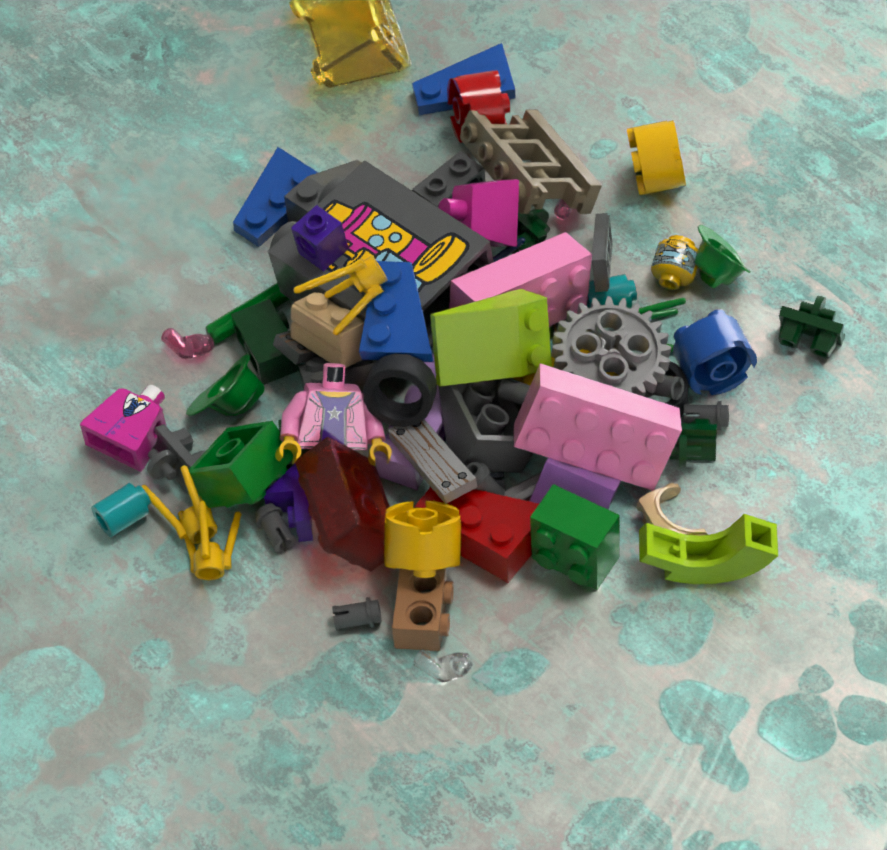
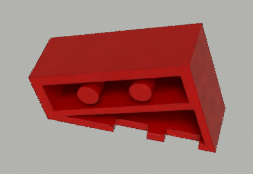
(492, 530)

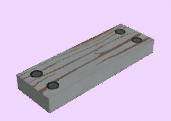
(433, 460)

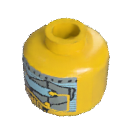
(675, 262)

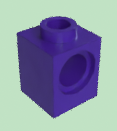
(320, 238)

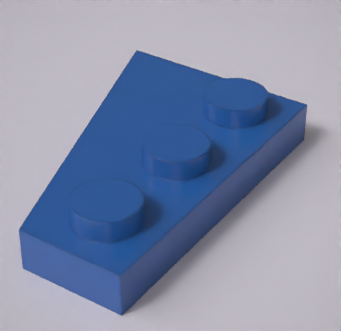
(431, 91)
(265, 206)
(395, 317)

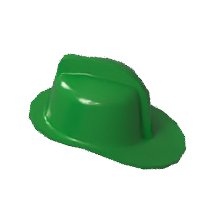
(717, 259)
(232, 392)

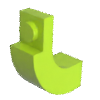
(711, 558)

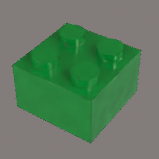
(240, 465)
(575, 537)

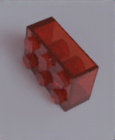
(345, 502)

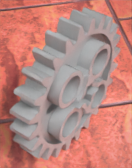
(612, 349)

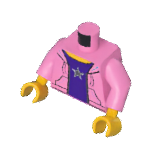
(334, 412)

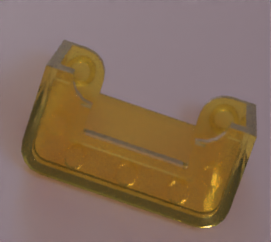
(353, 39)

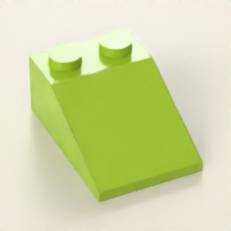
(491, 338)

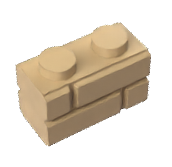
(313, 327)

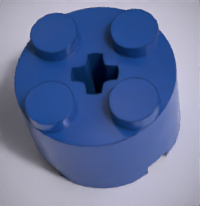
(713, 353)

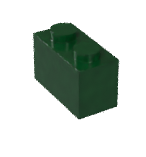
(255, 332)

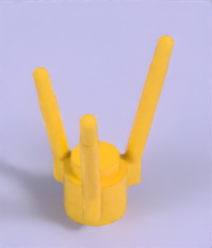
(363, 274)
(190, 523)
(209, 560)

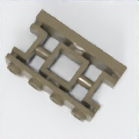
(553, 168)

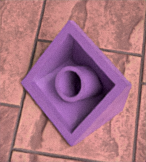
(582, 482)

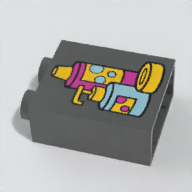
(391, 225)

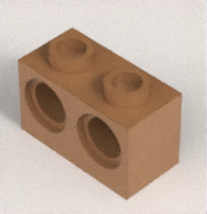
(417, 607)

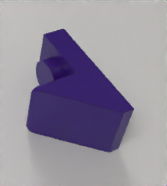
(292, 500)

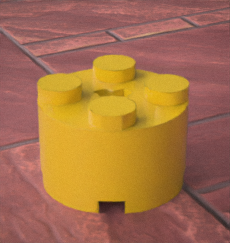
(656, 157)
(422, 537)

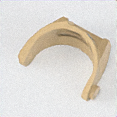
(650, 507)

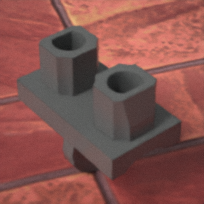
(170, 454)

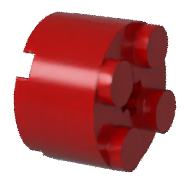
(477, 93)

